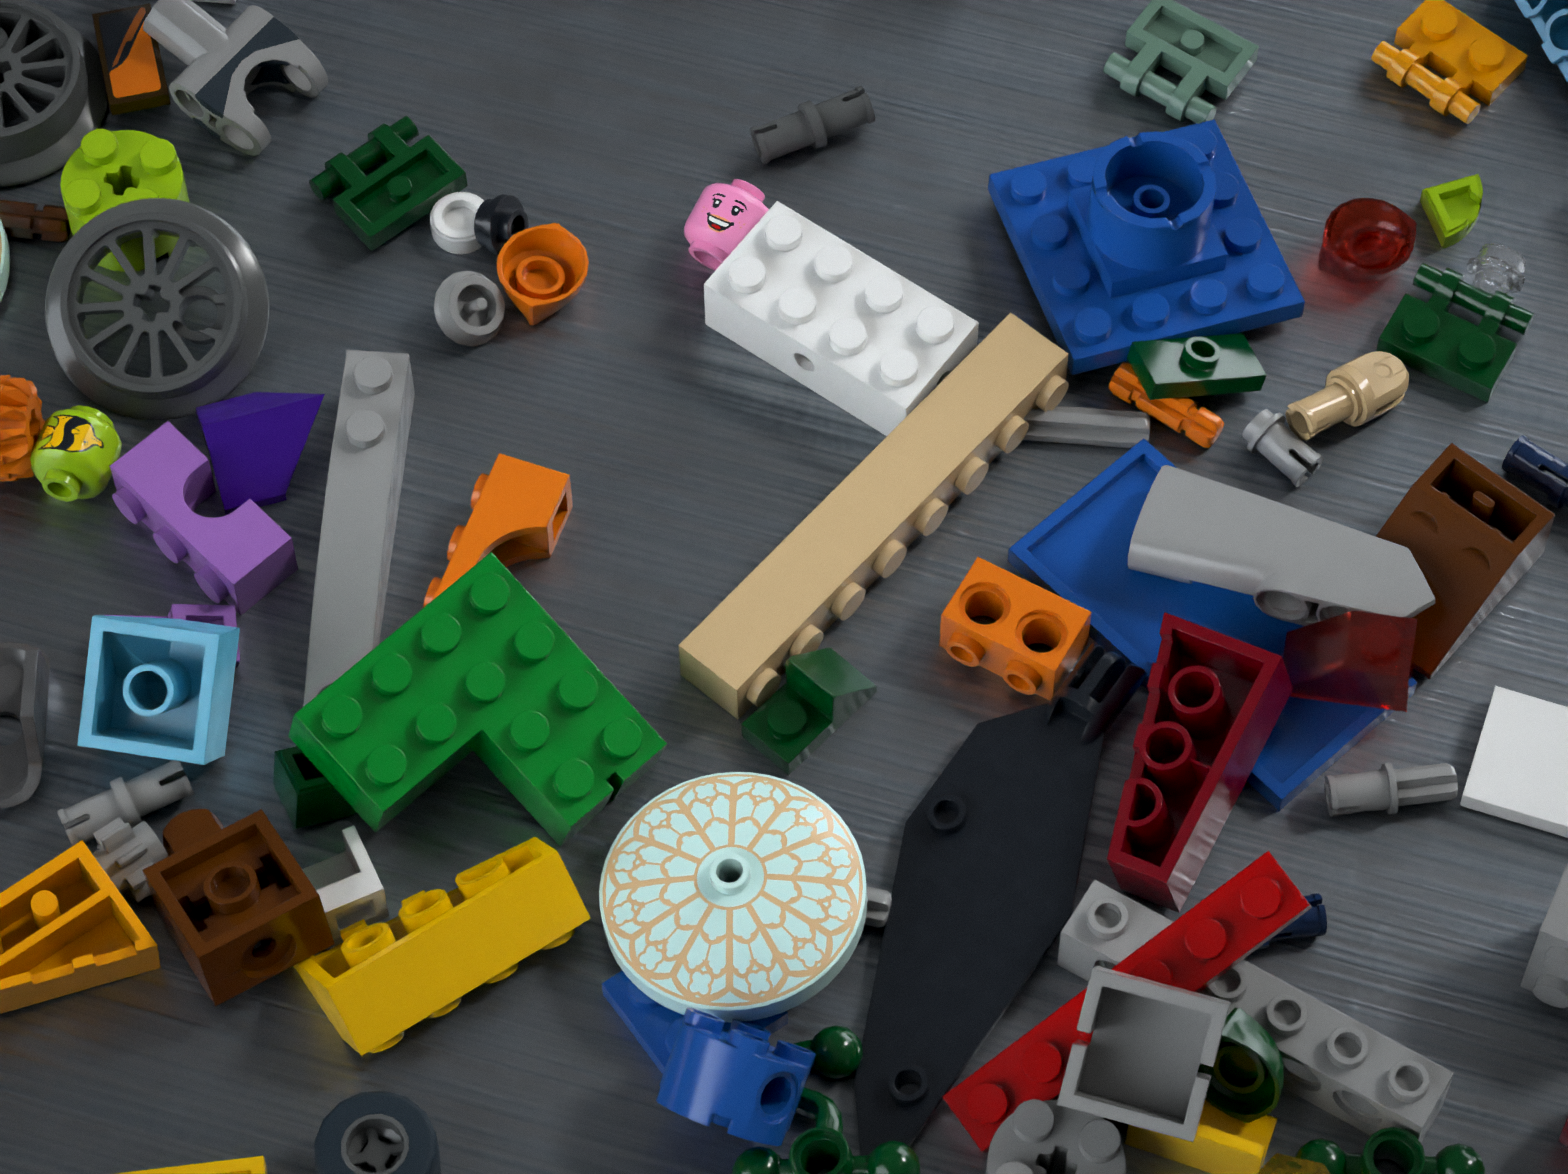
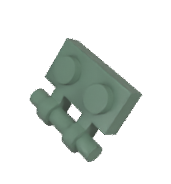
(1190, 47)

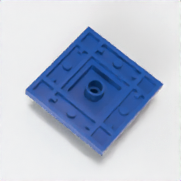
(1144, 244)

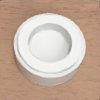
(453, 222)

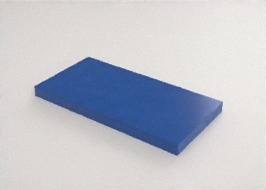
(1084, 559)

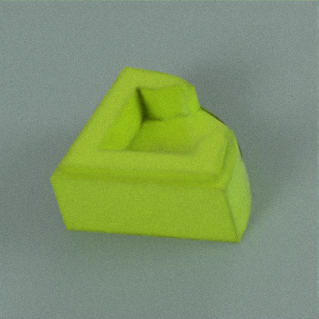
(1453, 208)

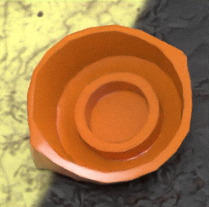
(542, 270)

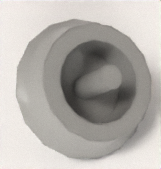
(469, 308)

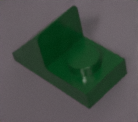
(808, 708)

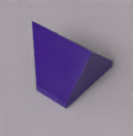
(256, 443)

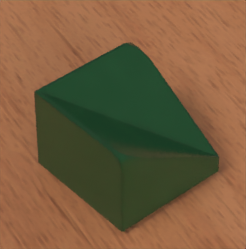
(305, 790)

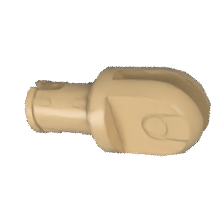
(1351, 395)

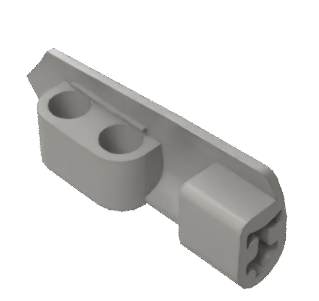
(1282, 556)

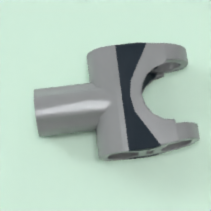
(231, 64)

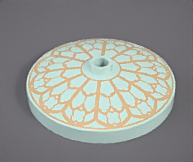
(733, 896)

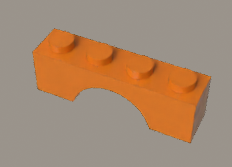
(514, 516)

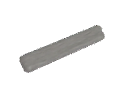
(1088, 426)

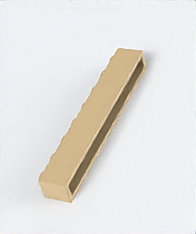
(874, 517)

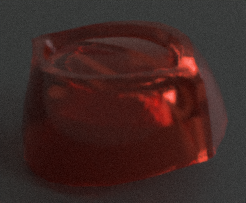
(1366, 241)

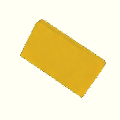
(1220, 1143)

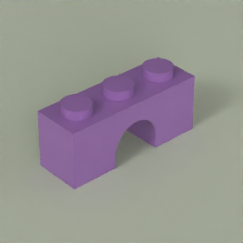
(233, 554)

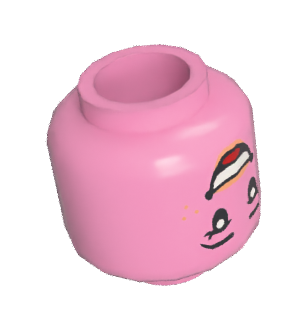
(722, 220)

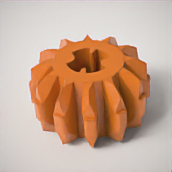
(19, 426)

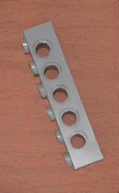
(1323, 1051)

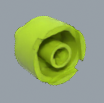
(117, 170)

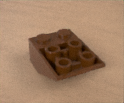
(1470, 541)

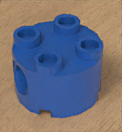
(734, 1077)

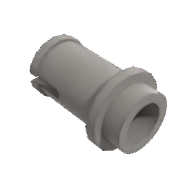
(1281, 446)

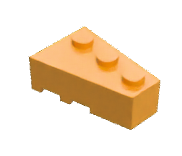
(68, 932)

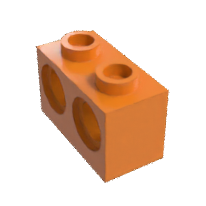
(1023, 617)

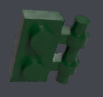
(395, 193)
(1449, 346)

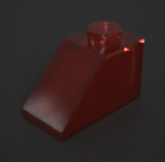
(1353, 660)

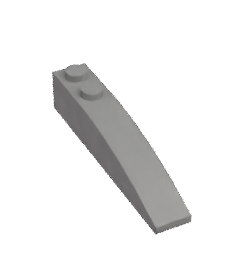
(359, 513)

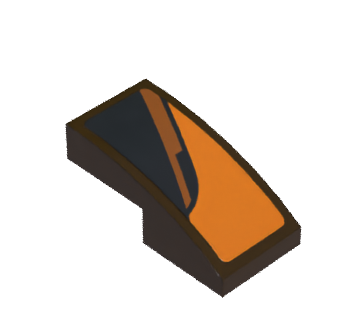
(130, 60)

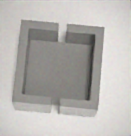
(1143, 1053)

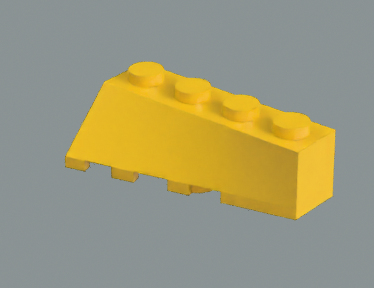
(444, 945)

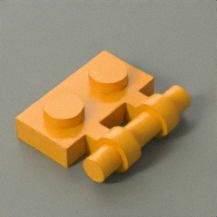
(1458, 49)

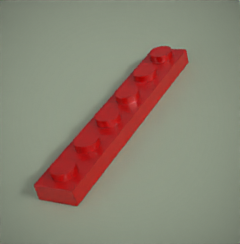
(1183, 955)

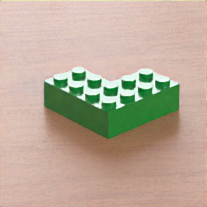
(487, 678)

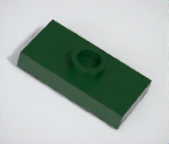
(1196, 366)

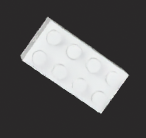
(836, 319)

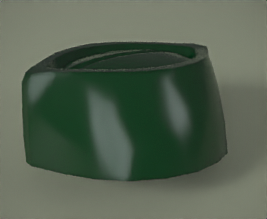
(1246, 1070)

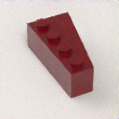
(1193, 753)

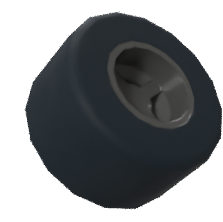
(376, 1130)

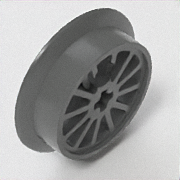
(73, 110)
(236, 333)

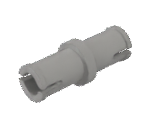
(126, 800)

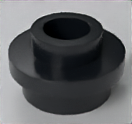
(499, 220)

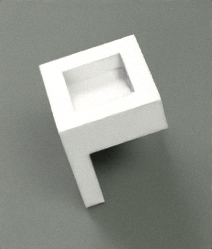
(349, 886)

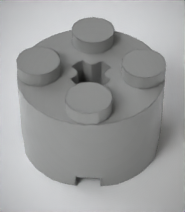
(1055, 1141)

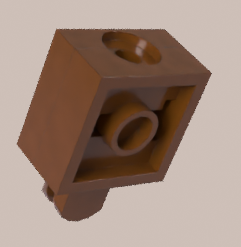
(230, 891)

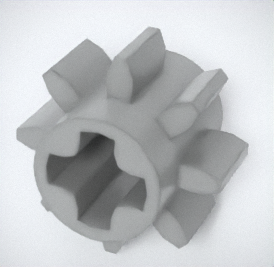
(126, 852)

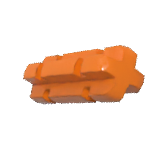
(1177, 413)

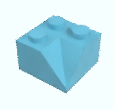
(158, 687)

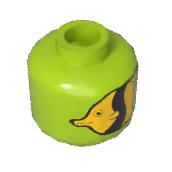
(75, 453)

